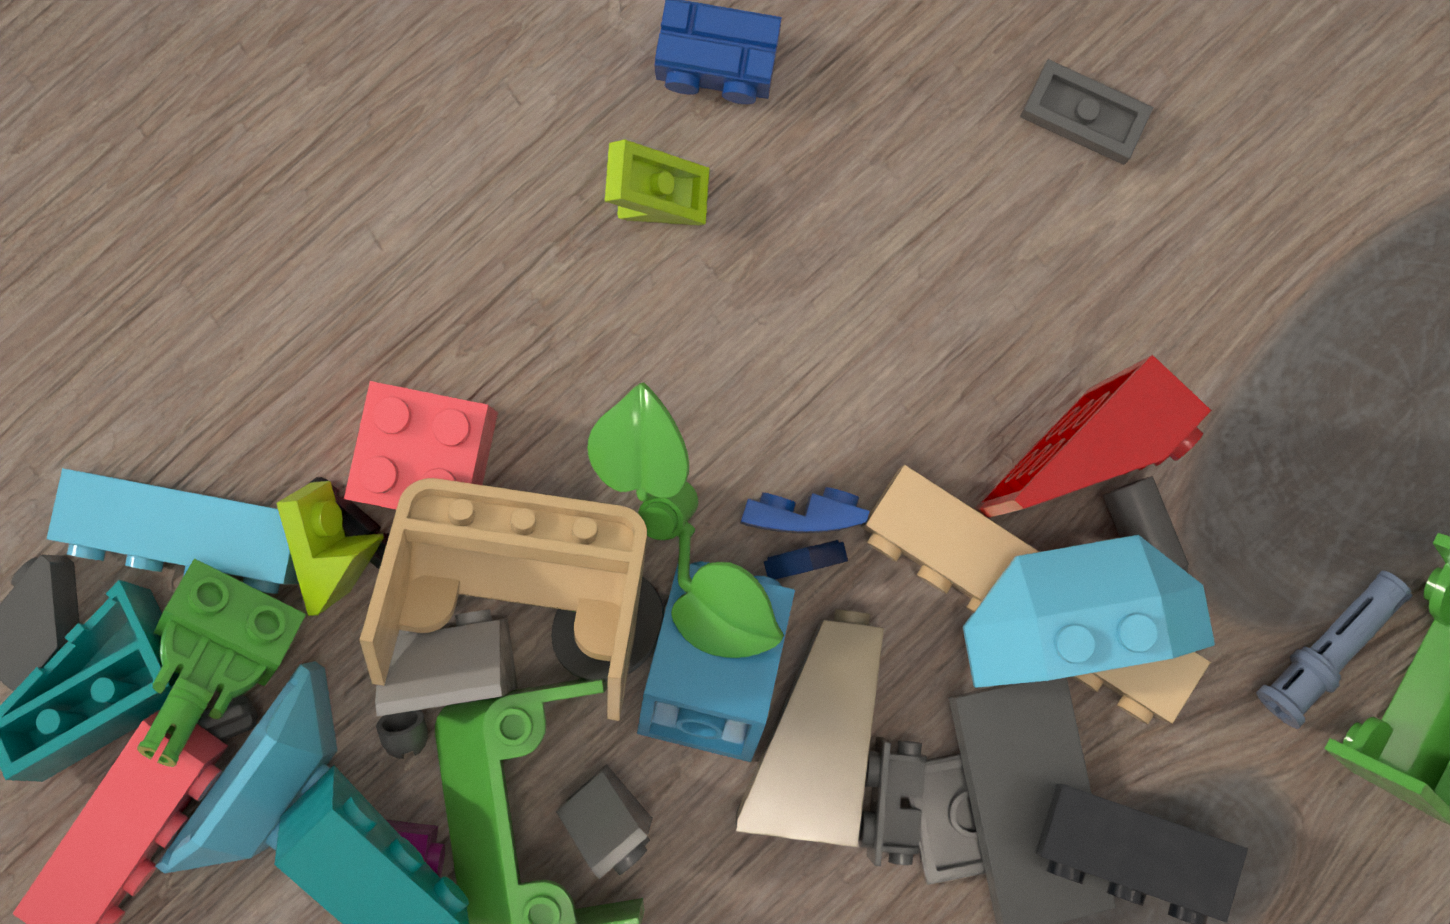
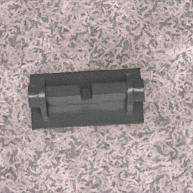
(887, 824)

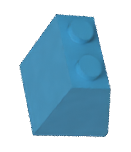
(710, 698)

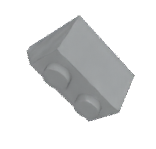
(449, 665)

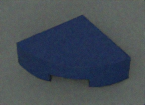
(805, 559)

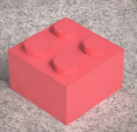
(416, 437)

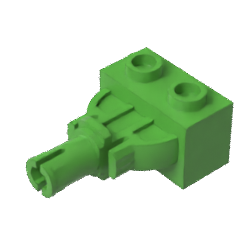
(219, 641)

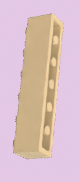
(971, 553)

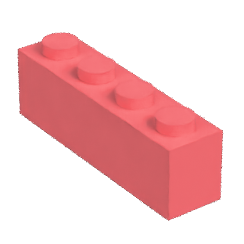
(120, 831)

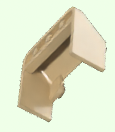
(515, 550)

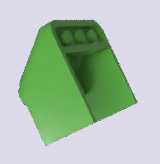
(1411, 744)
(471, 752)

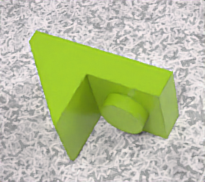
(655, 185)
(321, 554)

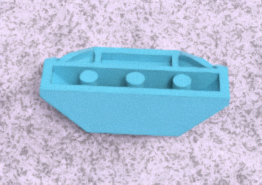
(1085, 614)
(263, 779)

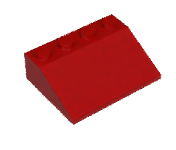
(1106, 433)

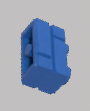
(717, 50)

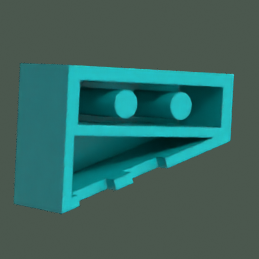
(87, 691)
(359, 863)

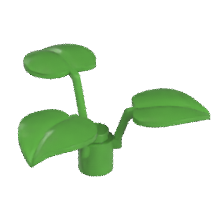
(644, 451)

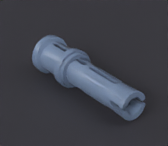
(1318, 667)

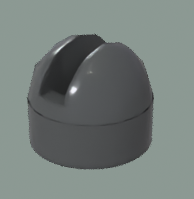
(403, 733)

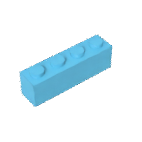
(171, 527)

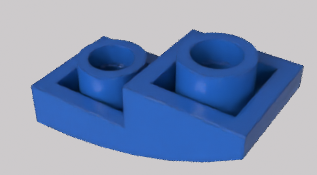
(822, 513)

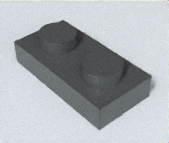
(1086, 112)

